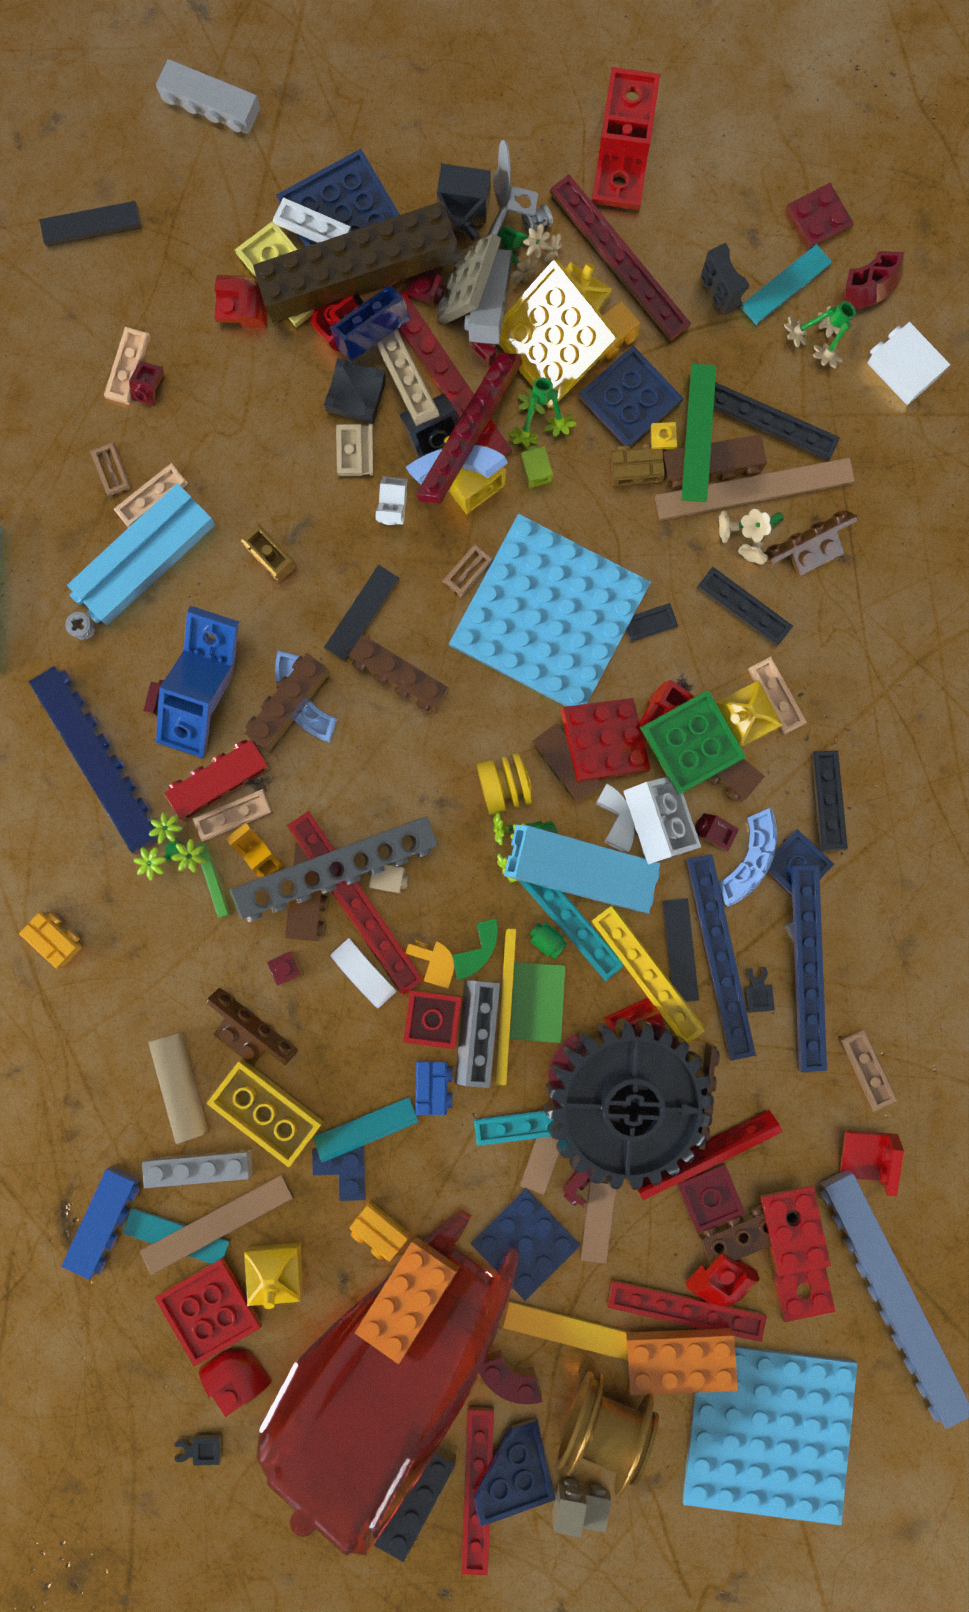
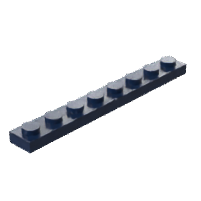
(721, 957)
(809, 968)

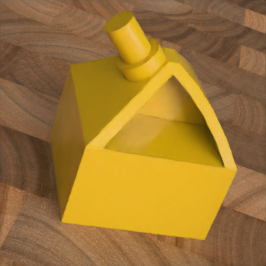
(593, 288)
(474, 488)
(749, 713)
(274, 1274)

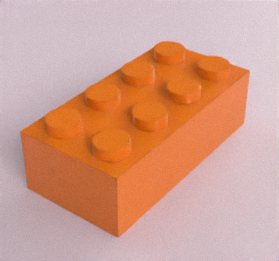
(407, 1300)
(681, 1361)

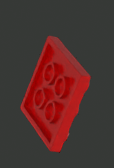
(605, 739)
(208, 1311)

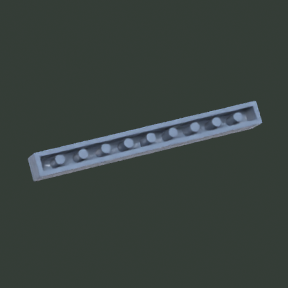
(896, 1299)

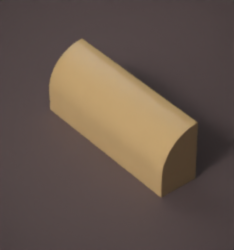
(178, 1087)

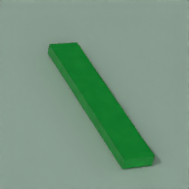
(698, 433)

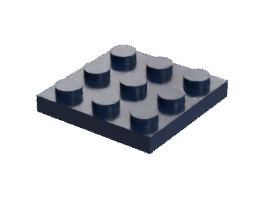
(630, 397)
(536, 1236)

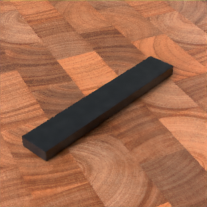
(774, 422)

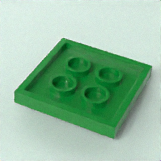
(693, 742)

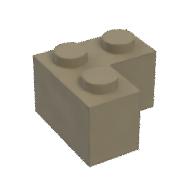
(580, 1508)

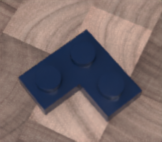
(350, 1169)

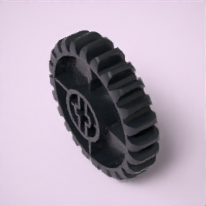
(604, 1078)

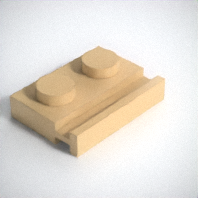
(354, 450)

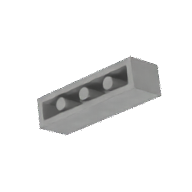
(208, 96)
(486, 321)
(477, 1034)
(197, 1168)

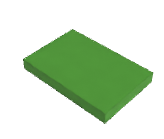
(537, 1002)

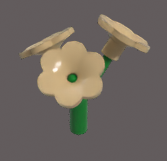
(755, 526)

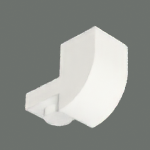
(392, 500)

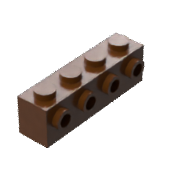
(398, 673)
(287, 702)
(740, 1235)

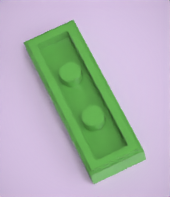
(214, 883)

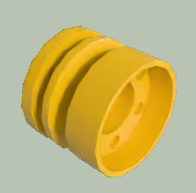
(504, 783)

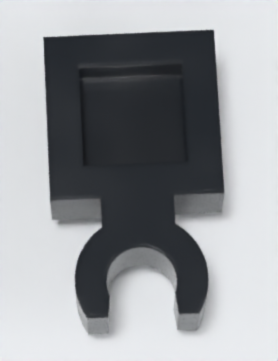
(759, 996)
(203, 1450)

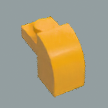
(254, 851)
(441, 962)

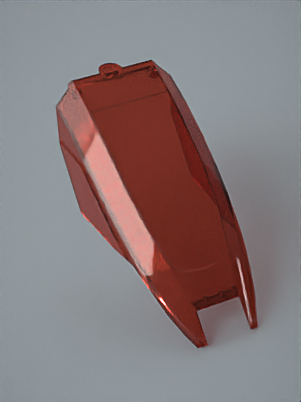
(359, 1426)

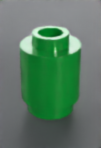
(547, 940)

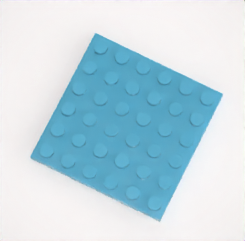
(549, 613)
(776, 1440)

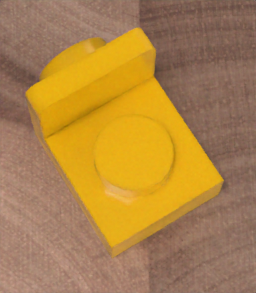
(664, 436)

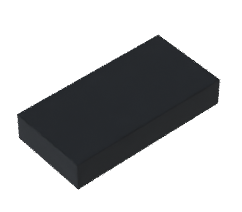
(651, 622)

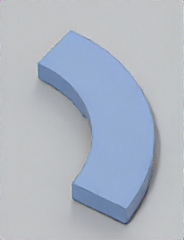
(480, 460)
(310, 718)
(758, 859)

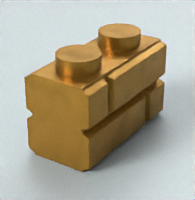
(637, 465)
(268, 553)

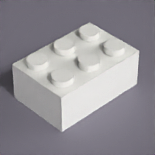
(661, 820)

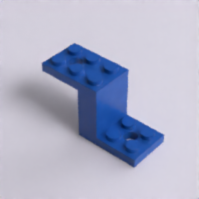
(197, 681)

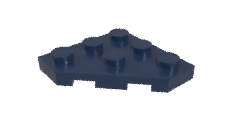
(516, 1476)

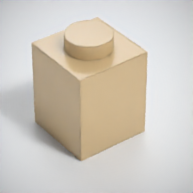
(390, 880)

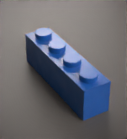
(101, 1222)

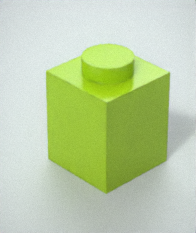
(536, 466)

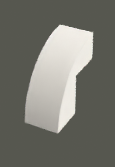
(622, 831)
(363, 973)

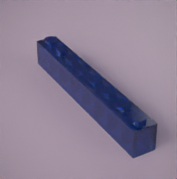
(95, 758)

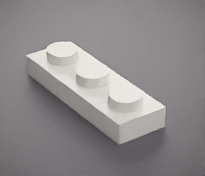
(308, 222)

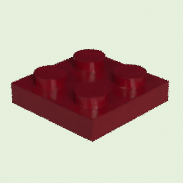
(819, 216)
(711, 1198)

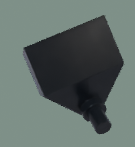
(465, 197)
(431, 434)

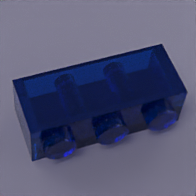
(370, 323)

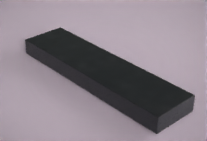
(90, 223)
(744, 606)
(362, 612)
(829, 801)
(680, 948)

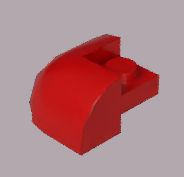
(239, 301)
(328, 315)
(665, 699)
(723, 1281)
(233, 1379)

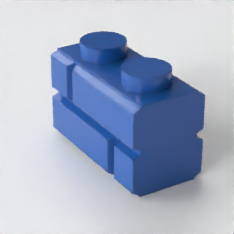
(432, 1087)

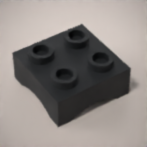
(723, 279)
(355, 391)

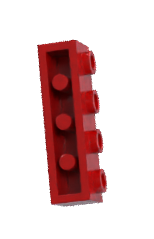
(216, 780)

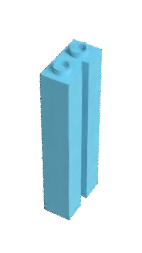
(140, 555)
(582, 869)

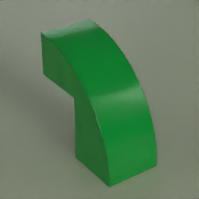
(471, 961)

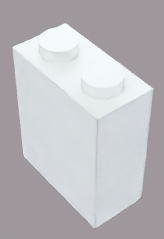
(907, 362)

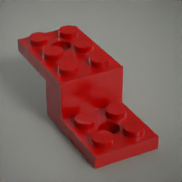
(625, 138)
(798, 1253)

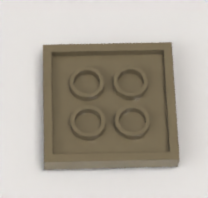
(468, 279)

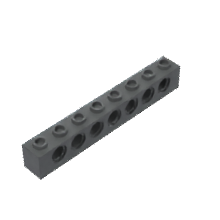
(418, 830)

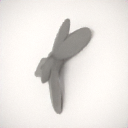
(506, 194)

